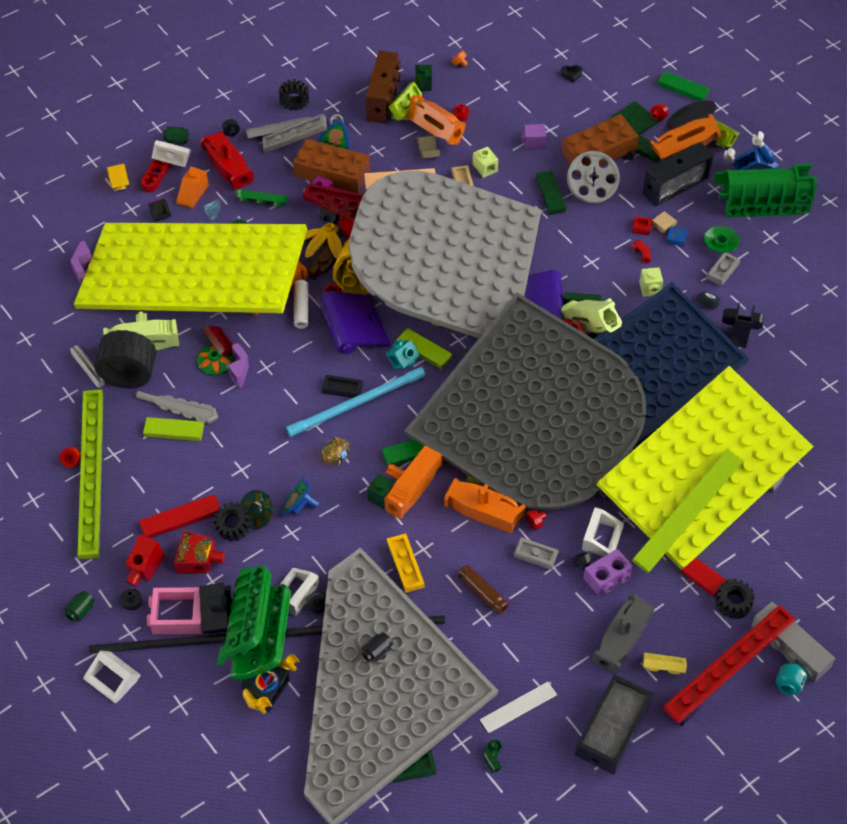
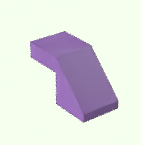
(80, 260)
(239, 368)

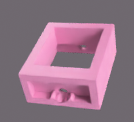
(174, 626)

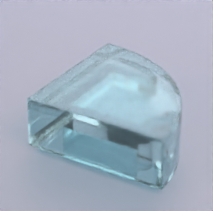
(212, 209)

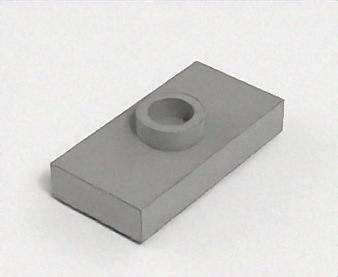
(723, 269)
(536, 553)

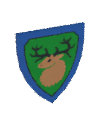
(336, 135)
(298, 498)

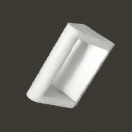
(170, 153)
(601, 516)
(310, 585)
(128, 674)

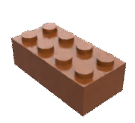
(610, 137)
(333, 163)

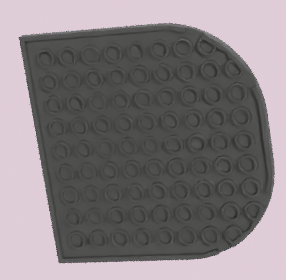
(535, 410)

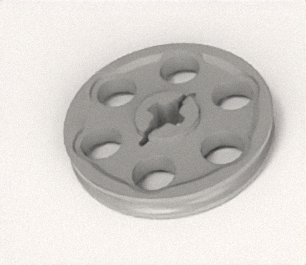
(600, 173)

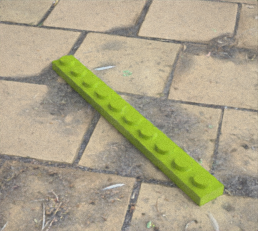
(90, 475)

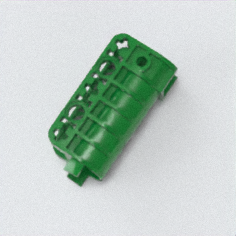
(767, 189)
(255, 624)

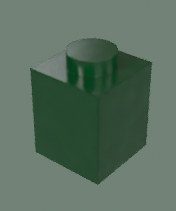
(423, 77)
(379, 490)

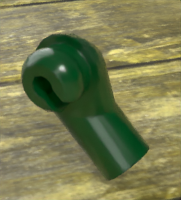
(491, 753)

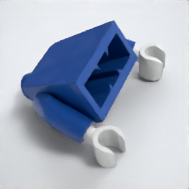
(756, 158)

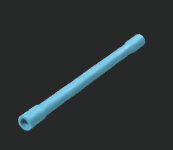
(303, 425)

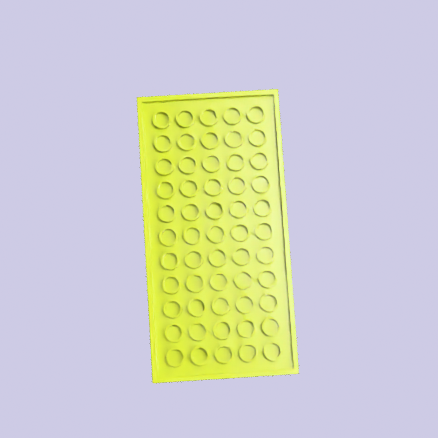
(192, 267)

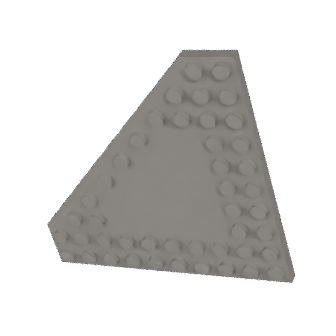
(385, 713)

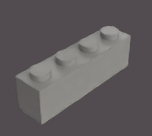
(799, 647)

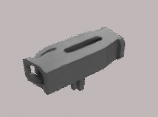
(623, 634)

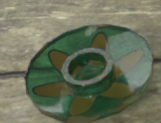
(252, 502)

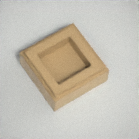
(664, 222)

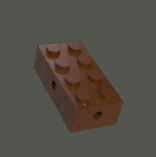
(383, 87)

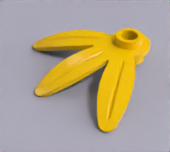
(328, 231)

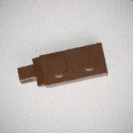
(322, 262)

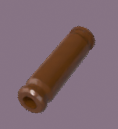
(483, 589)

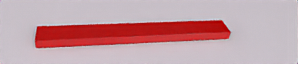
(728, 664)

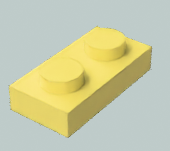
(672, 664)

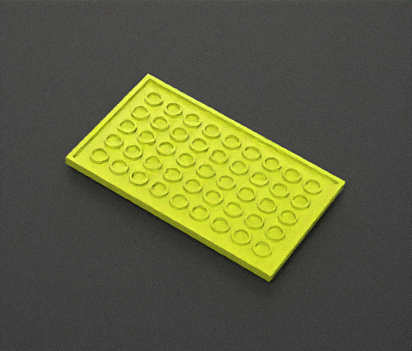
(683, 449)

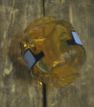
(335, 451)

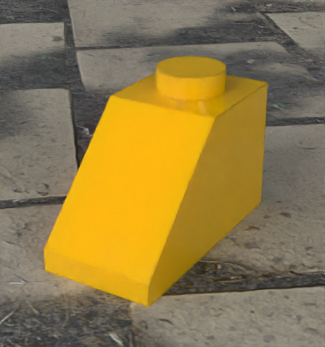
(118, 176)

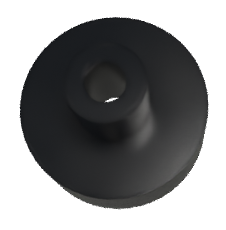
(230, 127)
(583, 559)
(131, 599)
(316, 602)

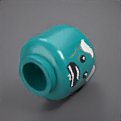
(791, 679)

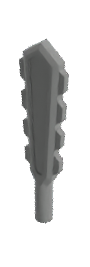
(189, 410)

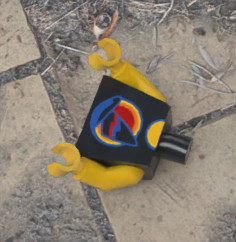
(265, 689)

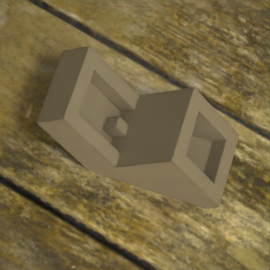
(427, 147)

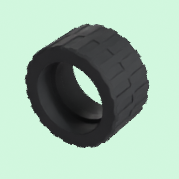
(125, 359)

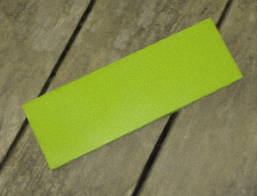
(400, 105)
(427, 350)
(173, 429)

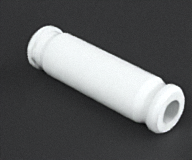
(300, 304)

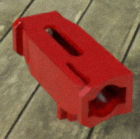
(227, 160)

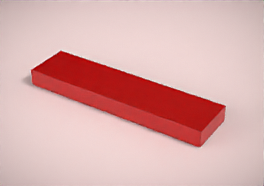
(179, 516)

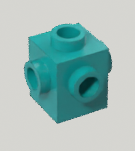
(402, 354)

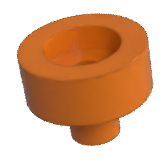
(459, 59)

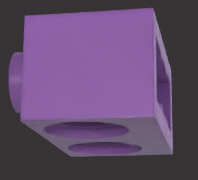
(605, 569)

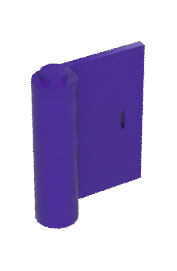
(546, 291)
(352, 320)

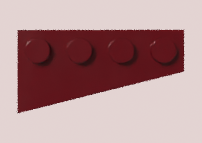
(334, 200)

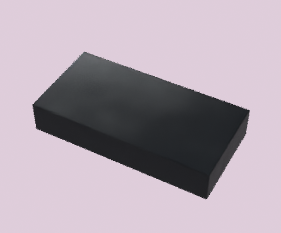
(342, 386)

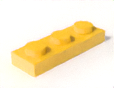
(405, 563)

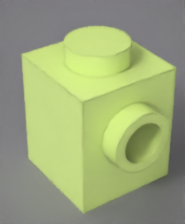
(485, 162)
(650, 281)

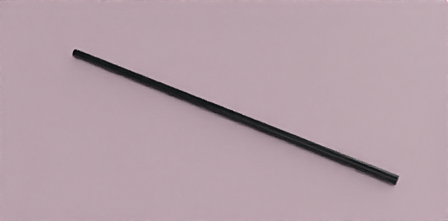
(206, 639)

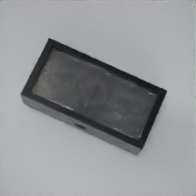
(677, 174)
(613, 724)

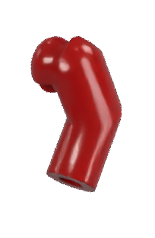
(644, 249)

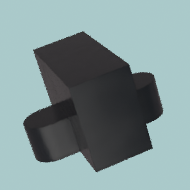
(742, 324)
(215, 607)

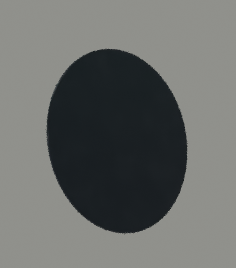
(691, 112)

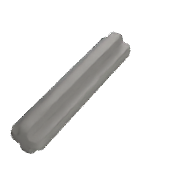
(87, 365)

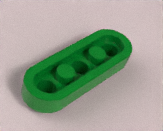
(261, 197)

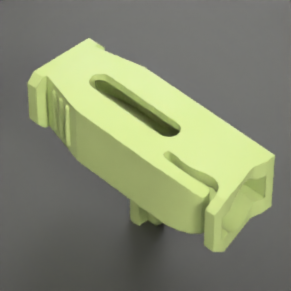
(593, 315)
(161, 332)

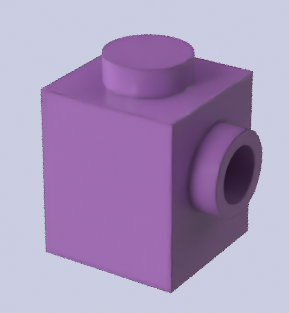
(534, 136)

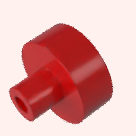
(659, 111)
(461, 112)
(70, 457)
(535, 519)

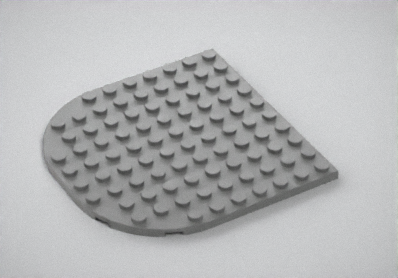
(442, 249)

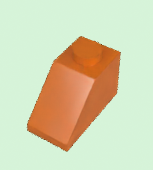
(192, 187)

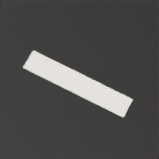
(518, 707)

